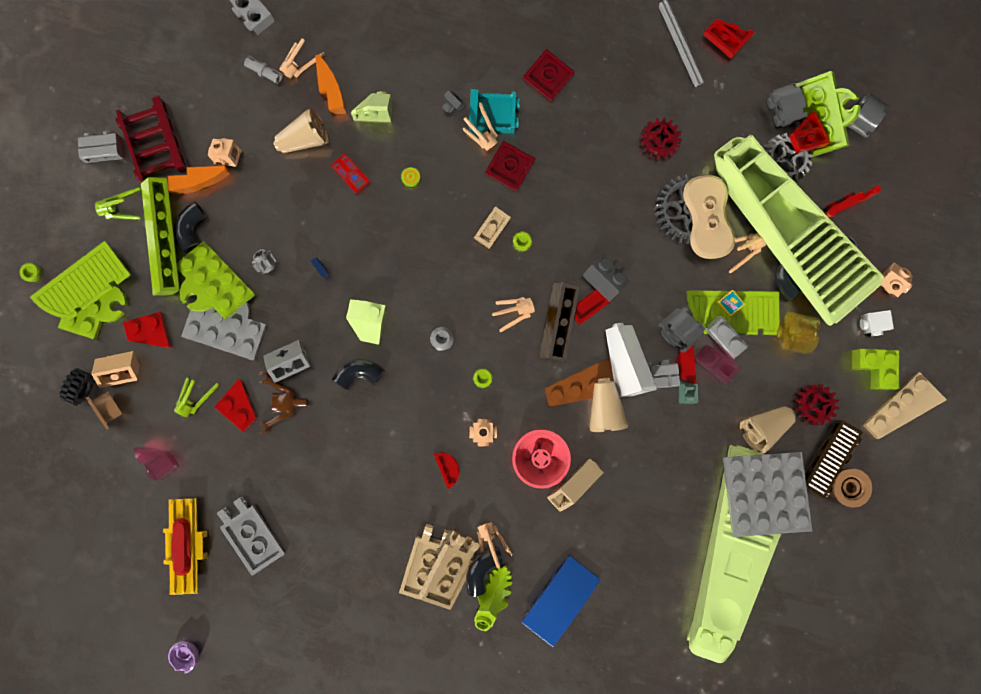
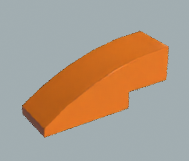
(329, 87)
(196, 179)

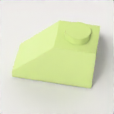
(374, 108)
(367, 320)

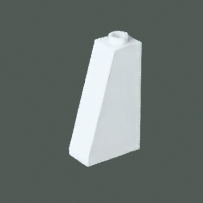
(628, 362)

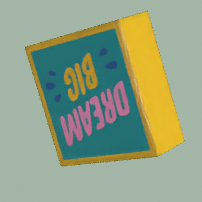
(731, 303)

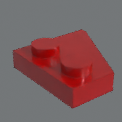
(727, 36)
(809, 135)
(148, 330)
(237, 406)

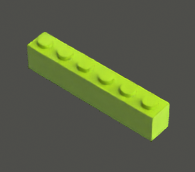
(159, 236)

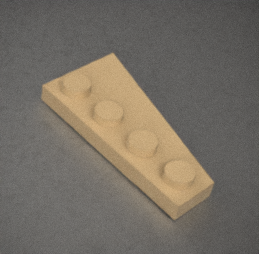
(905, 405)

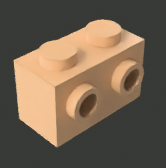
(116, 369)

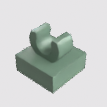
(688, 393)

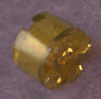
(799, 333)

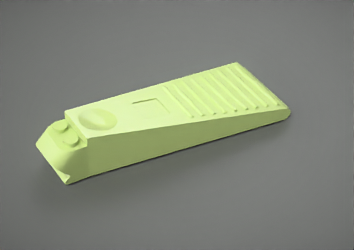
(796, 230)
(729, 581)

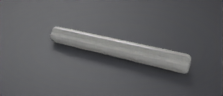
(681, 43)

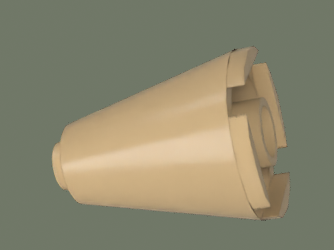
(302, 133)
(606, 408)
(767, 428)

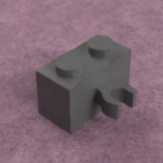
(606, 277)

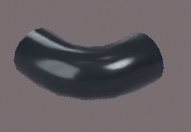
(185, 226)
(786, 283)
(358, 369)
(477, 572)

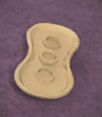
(710, 232)

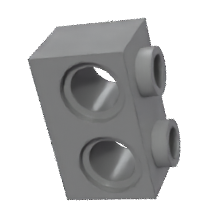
(253, 10)

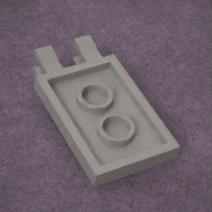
(250, 536)

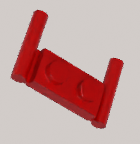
(850, 200)

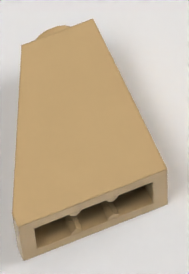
(575, 485)

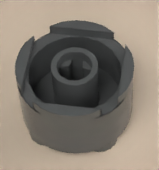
(787, 105)
(869, 115)
(681, 329)

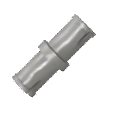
(263, 69)

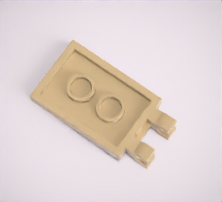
(421, 561)
(449, 571)

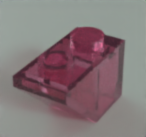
(717, 364)
(157, 462)

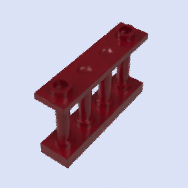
(164, 126)

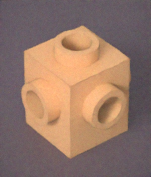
(224, 152)
(897, 280)
(483, 440)

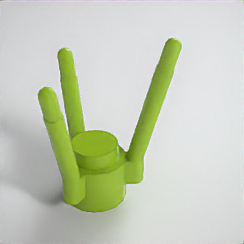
(107, 206)
(184, 405)

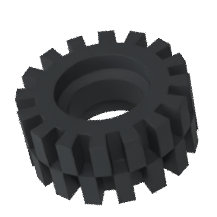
(76, 387)

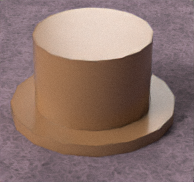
(104, 408)
(852, 487)

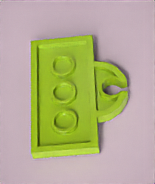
(829, 103)
(211, 283)
(90, 320)

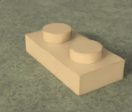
(492, 227)

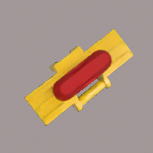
(183, 546)

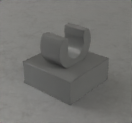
(453, 102)

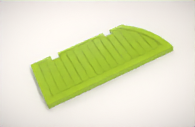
(82, 283)
(759, 311)

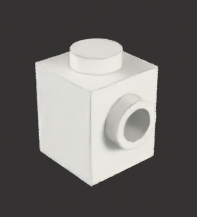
(876, 323)

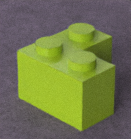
(883, 367)

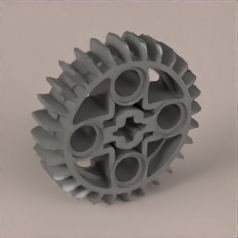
(685, 216)

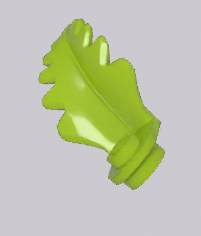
(493, 600)

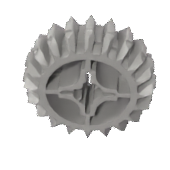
(784, 151)

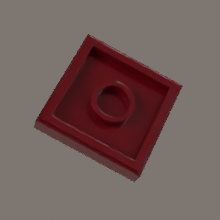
(548, 75)
(510, 166)

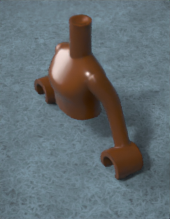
(281, 402)

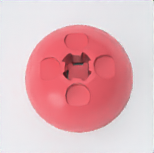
(551, 466)

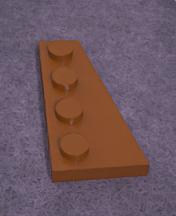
(578, 386)

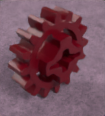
(653, 138)
(819, 411)

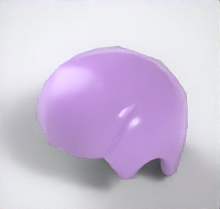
(183, 656)

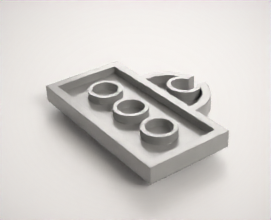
(235, 335)

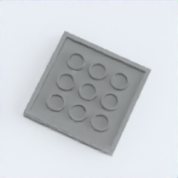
(767, 494)

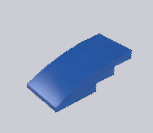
(561, 601)

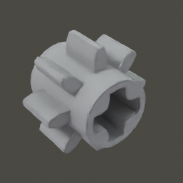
(263, 261)

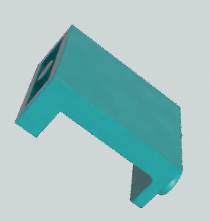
(499, 109)

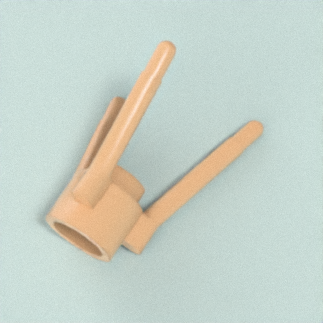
(289, 67)
(485, 140)
(754, 243)
(523, 306)
(487, 533)

